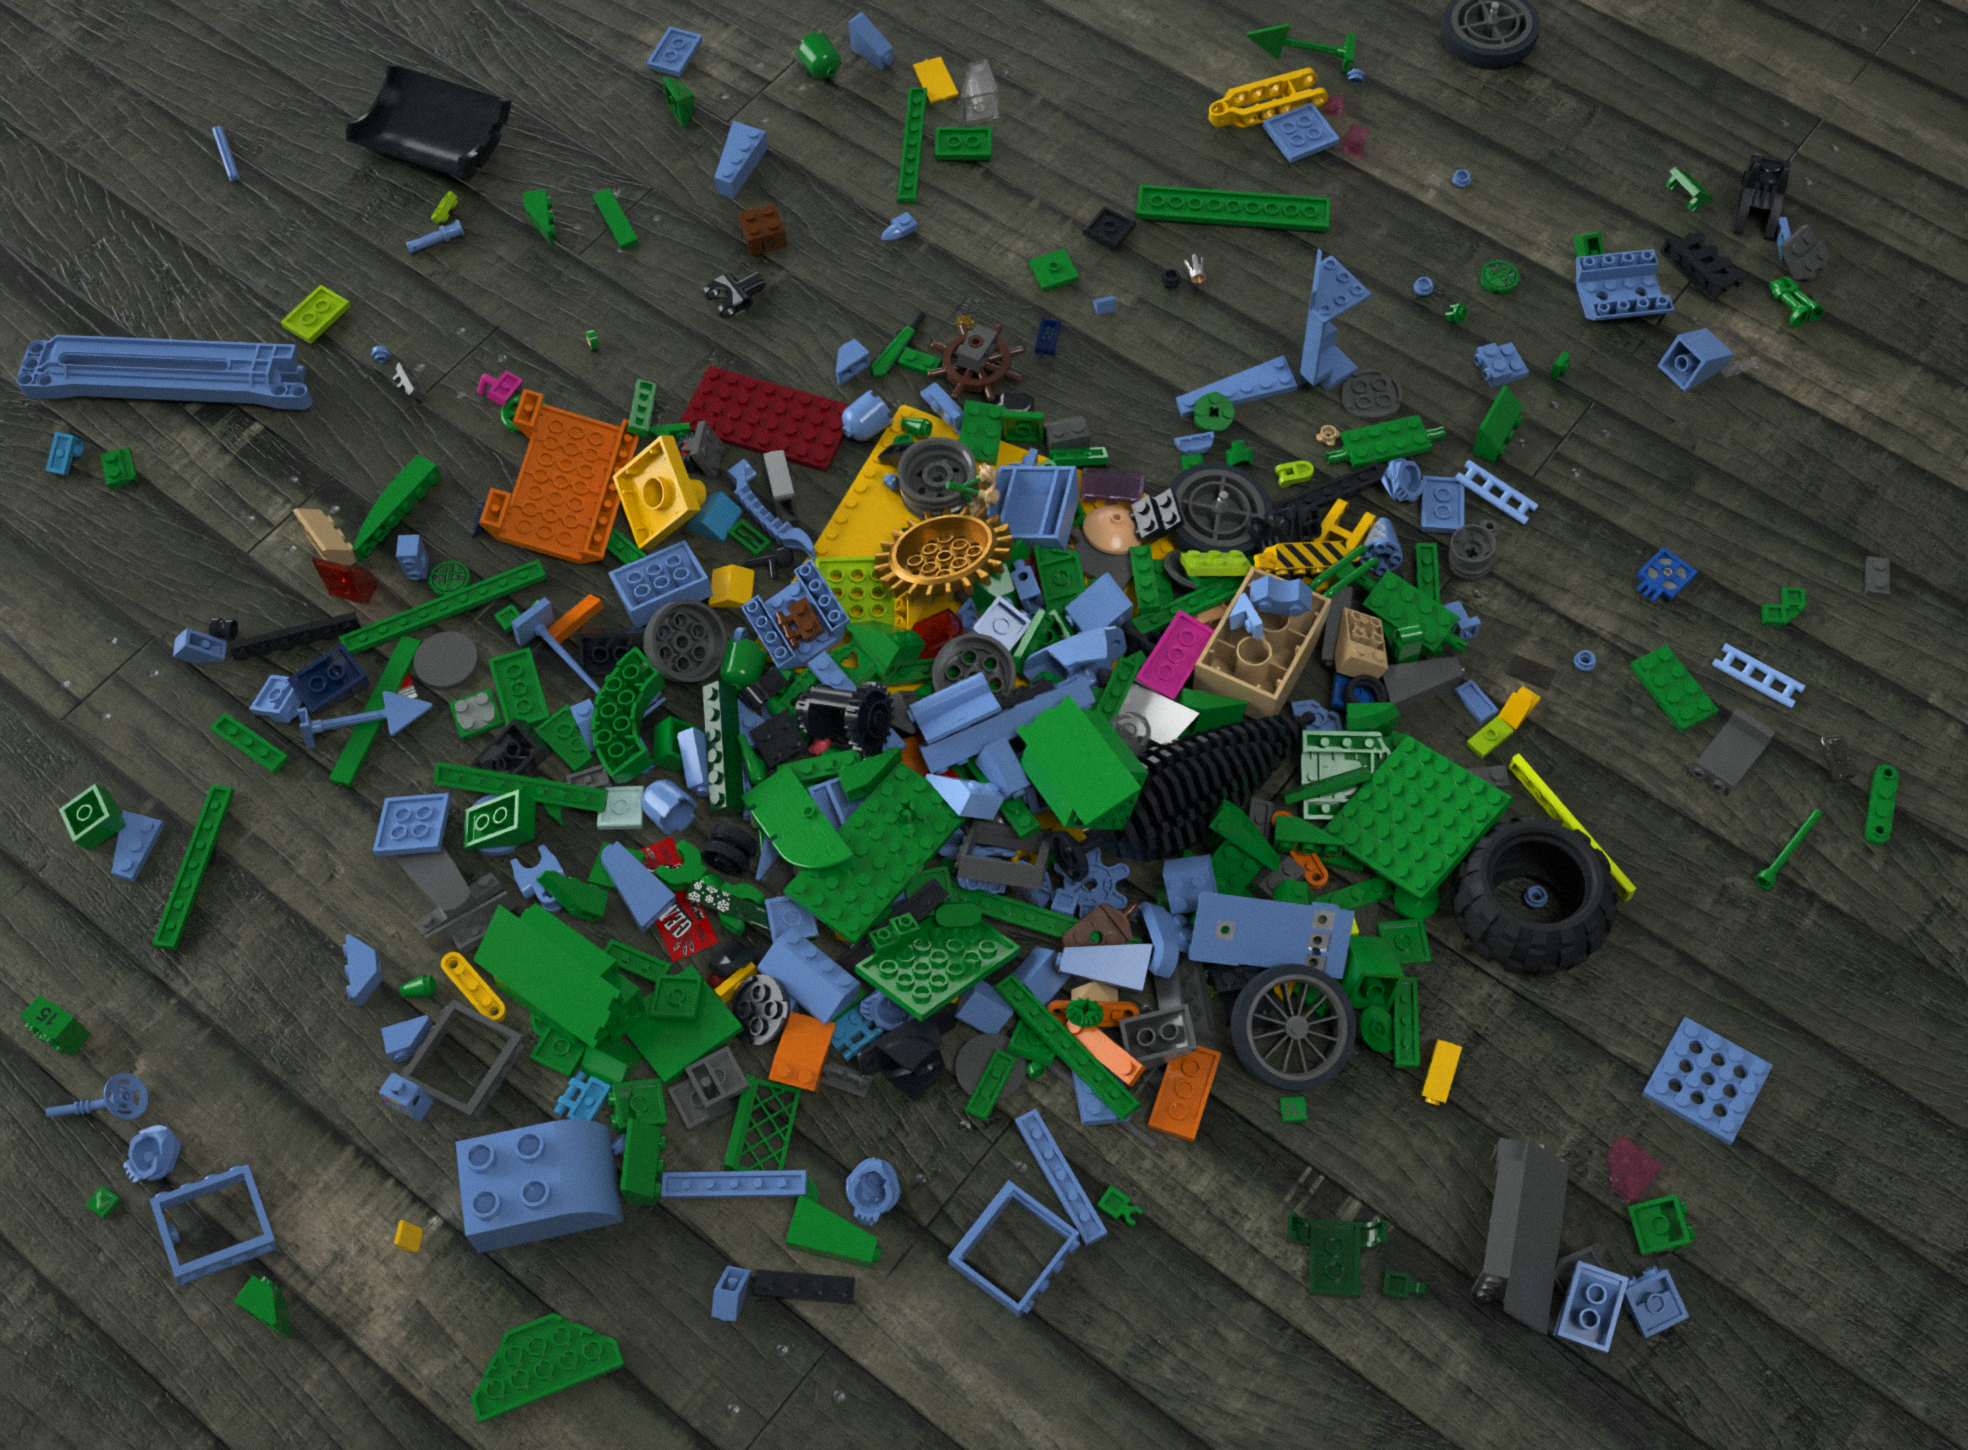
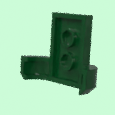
(1336, 1252)

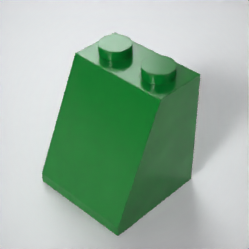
(1371, 973)

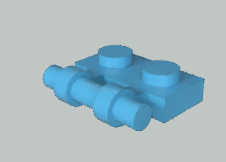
(850, 1027)
(589, 1101)

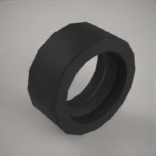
(1367, 682)

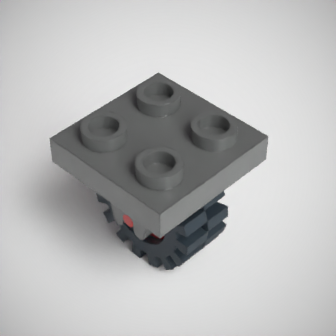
(701, 450)

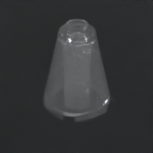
(1133, 730)

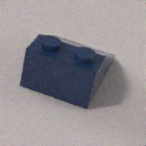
(329, 679)

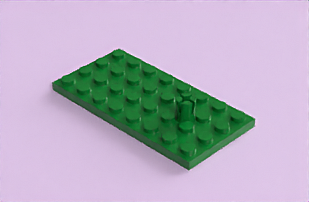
(891, 844)

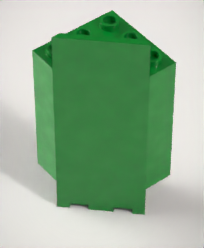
(1082, 767)
(559, 976)

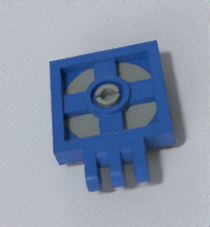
(1665, 575)

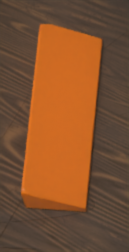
(575, 618)

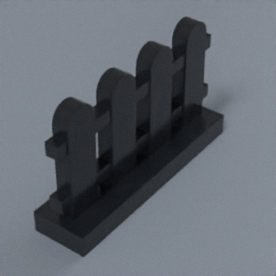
(1694, 269)

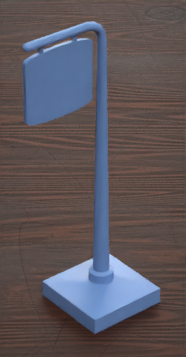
(535, 623)

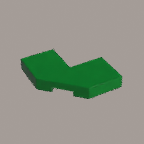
(1781, 615)

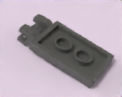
(1097, 563)

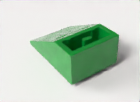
(1213, 710)

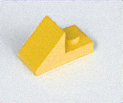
(1519, 707)

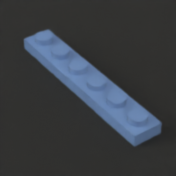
(830, 674)
(1061, 1177)
(734, 1184)

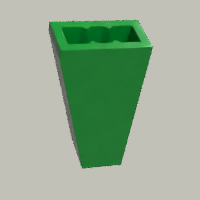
(829, 1236)

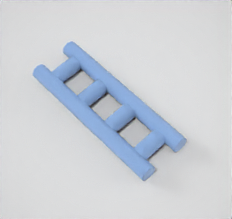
(1501, 502)
(1771, 675)

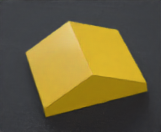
(731, 586)

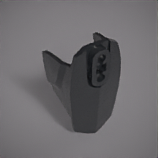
(911, 1053)

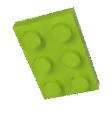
(315, 314)
(1215, 563)

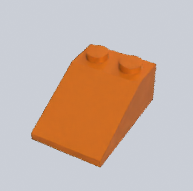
(802, 1052)

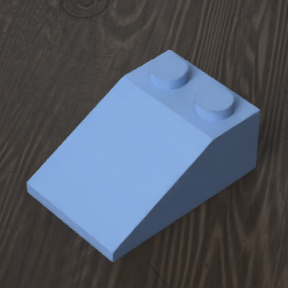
(967, 796)

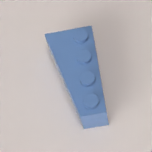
(739, 158)

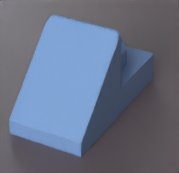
(1245, 615)

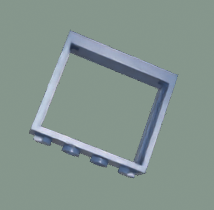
(985, 1221)
(226, 1257)

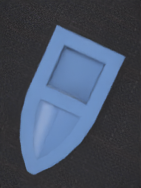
(900, 227)

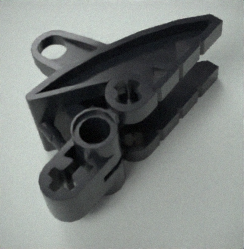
(1764, 188)
(1286, 526)

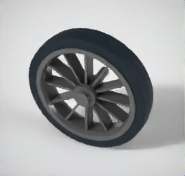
(1293, 1027)

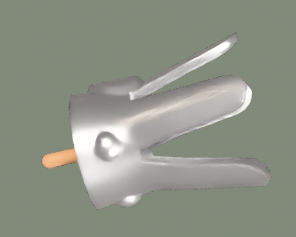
(1197, 275)

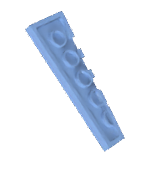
(1249, 385)

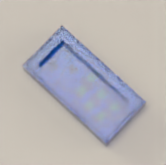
(1047, 336)

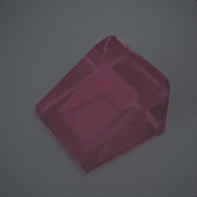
(1334, 104)

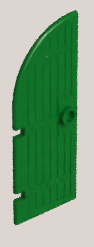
(801, 827)

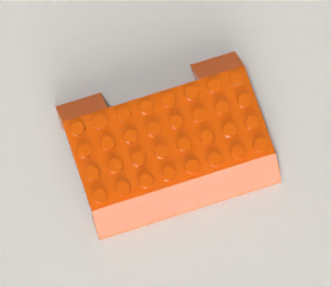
(565, 484)

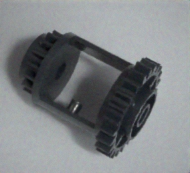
(865, 720)

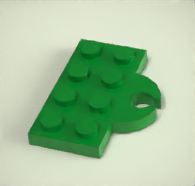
(554, 1050)

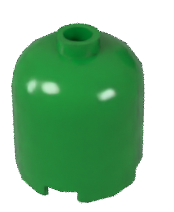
(819, 55)
(742, 663)

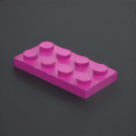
(1175, 656)

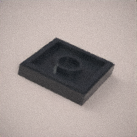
(1109, 228)

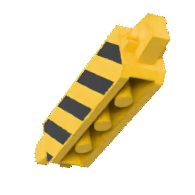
(1301, 557)

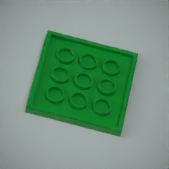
(677, 1044)

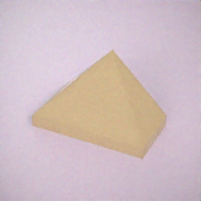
(1095, 992)

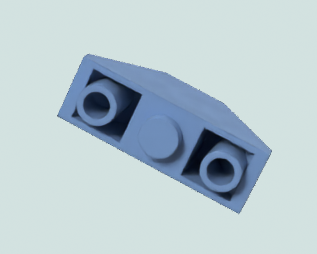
(362, 970)

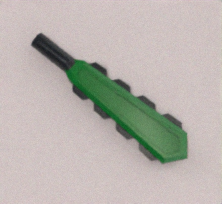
(888, 356)

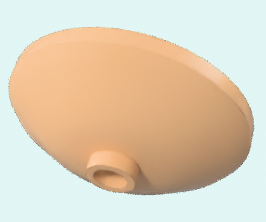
(1111, 530)

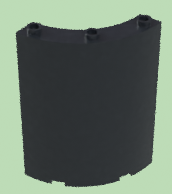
(431, 122)

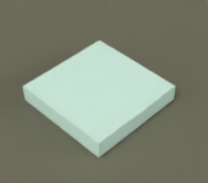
(622, 809)

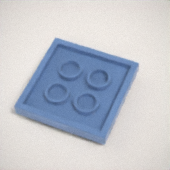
(1301, 132)
(412, 824)

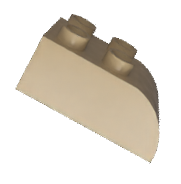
(1262, 668)

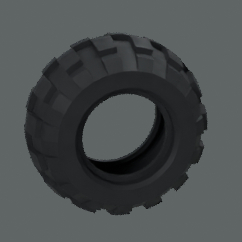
(1562, 861)

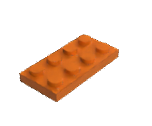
(1184, 1093)

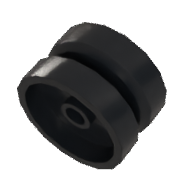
(729, 850)

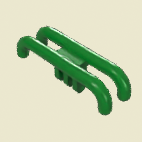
(1344, 572)

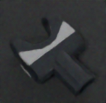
(735, 292)

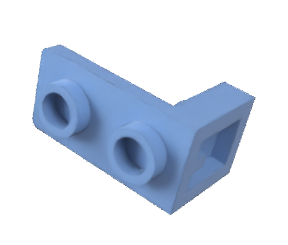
(1466, 627)

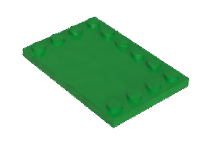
(937, 965)

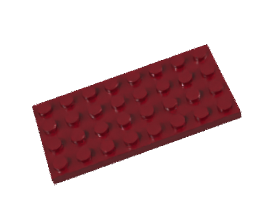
(768, 417)

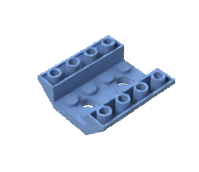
(1617, 280)
(825, 604)

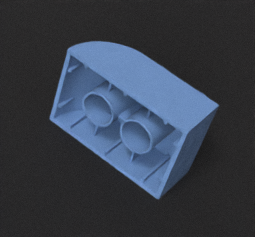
(537, 1183)

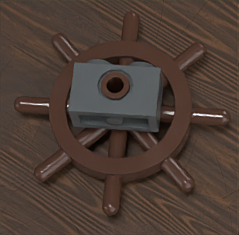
(975, 352)

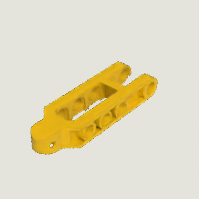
(1285, 85)
(1331, 529)

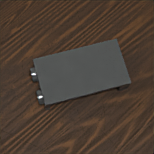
(1732, 752)

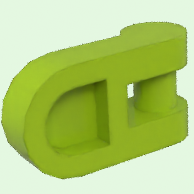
(1301, 472)

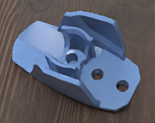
(1079, 655)

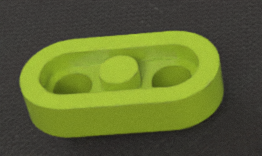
(447, 203)

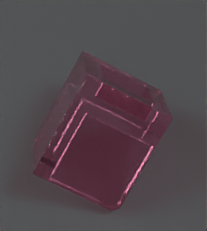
(1356, 140)

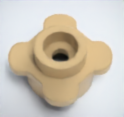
(1326, 431)

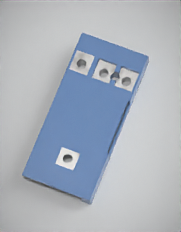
(1270, 933)

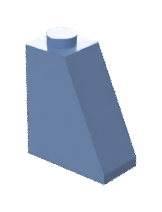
(869, 42)
(694, 759)
(1003, 769)

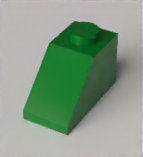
(1588, 244)

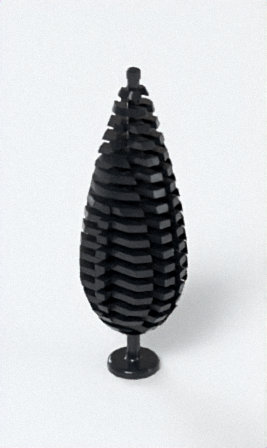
(1186, 787)

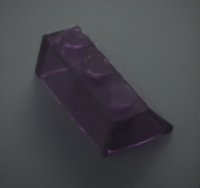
(1112, 485)

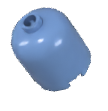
(865, 417)
(668, 806)

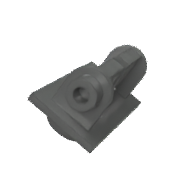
(846, 1079)

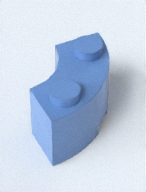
(1281, 596)

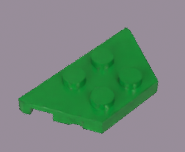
(1059, 576)

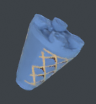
(1384, 545)

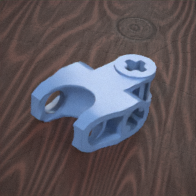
(527, 878)

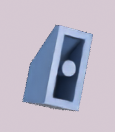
(851, 360)
(199, 647)
(582, 714)
(405, 1037)
(730, 1293)

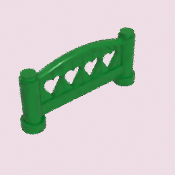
(868, 667)

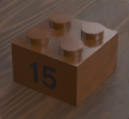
(762, 229)

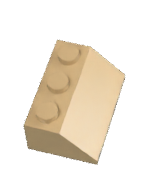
(324, 537)

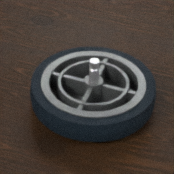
(1490, 31)
(1216, 508)

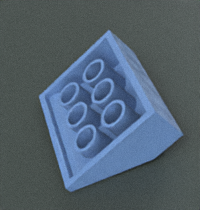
(659, 580)

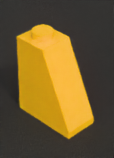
(1441, 1071)

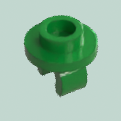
(1458, 313)

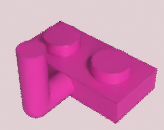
(501, 389)

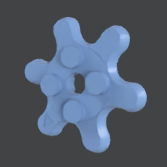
(1105, 879)

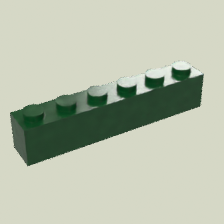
(723, 749)

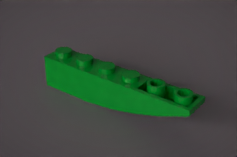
(395, 503)

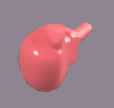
(819, 746)

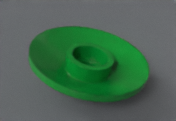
(1377, 1028)

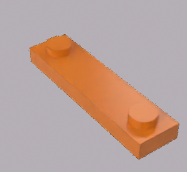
(1108, 1052)

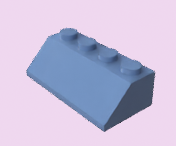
(810, 976)

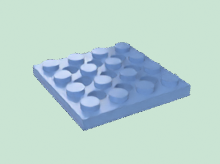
(1723, 1076)

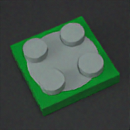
(476, 714)

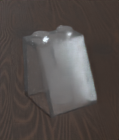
(979, 94)

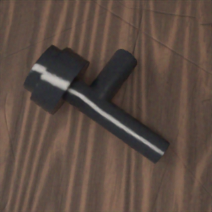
(784, 557)

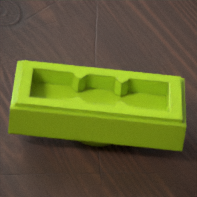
(1489, 737)

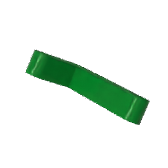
(1401, 643)

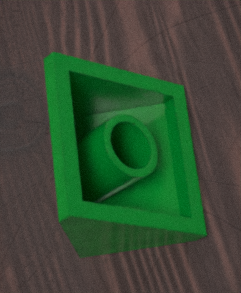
(610, 1062)

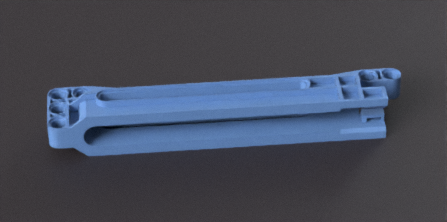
(165, 370)

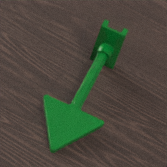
(1274, 39)

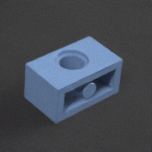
(412, 557)

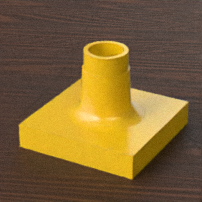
(658, 492)

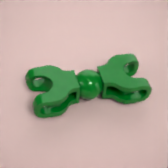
(692, 868)

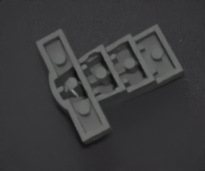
(444, 887)

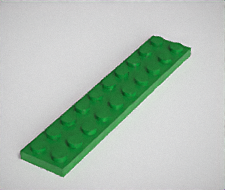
(1233, 208)

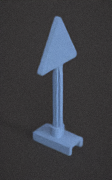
(398, 711)

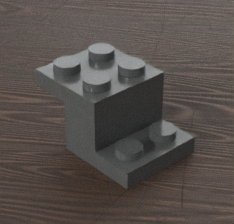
(708, 1088)

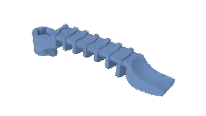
(784, 533)

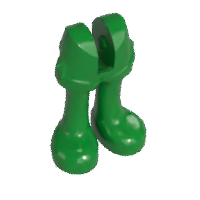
(1805, 308)

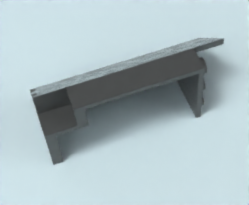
(1524, 1230)

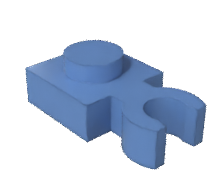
(1067, 899)

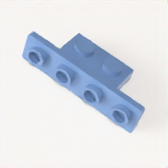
(944, 406)

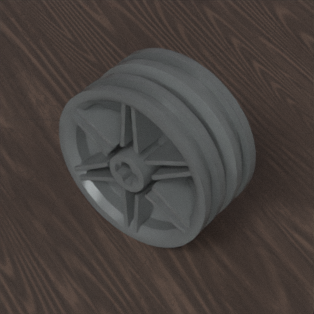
(936, 462)

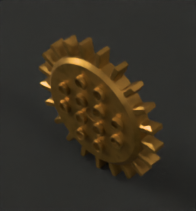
(965, 542)

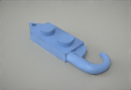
(950, 851)

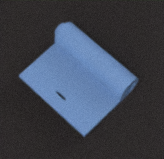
(954, 708)

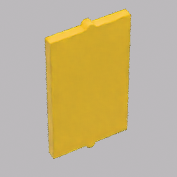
(936, 79)

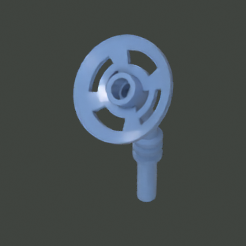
(113, 1103)

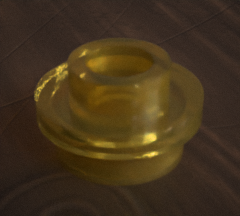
(966, 319)

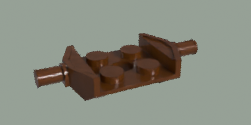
(1110, 922)

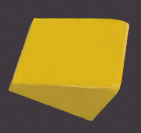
(408, 1237)

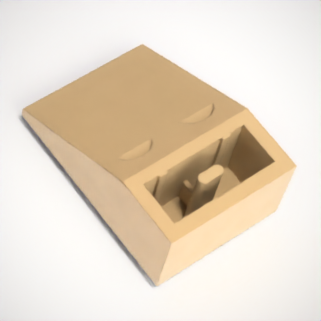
(1360, 645)

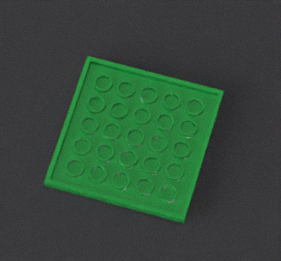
(1417, 818)

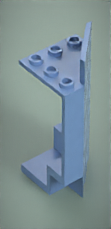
(1331, 295)

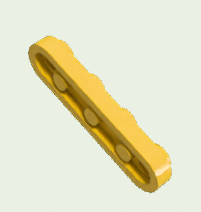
(473, 986)

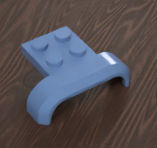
(1168, 934)

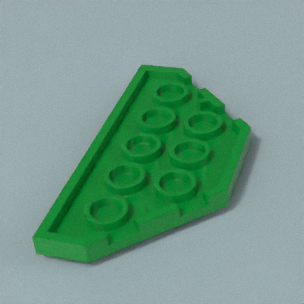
(541, 1362)

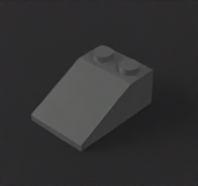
(1159, 1035)

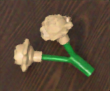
(987, 475)

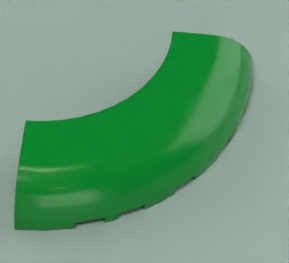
(620, 713)

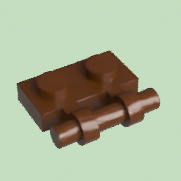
(805, 619)

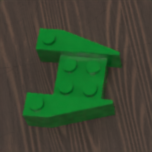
(1239, 851)

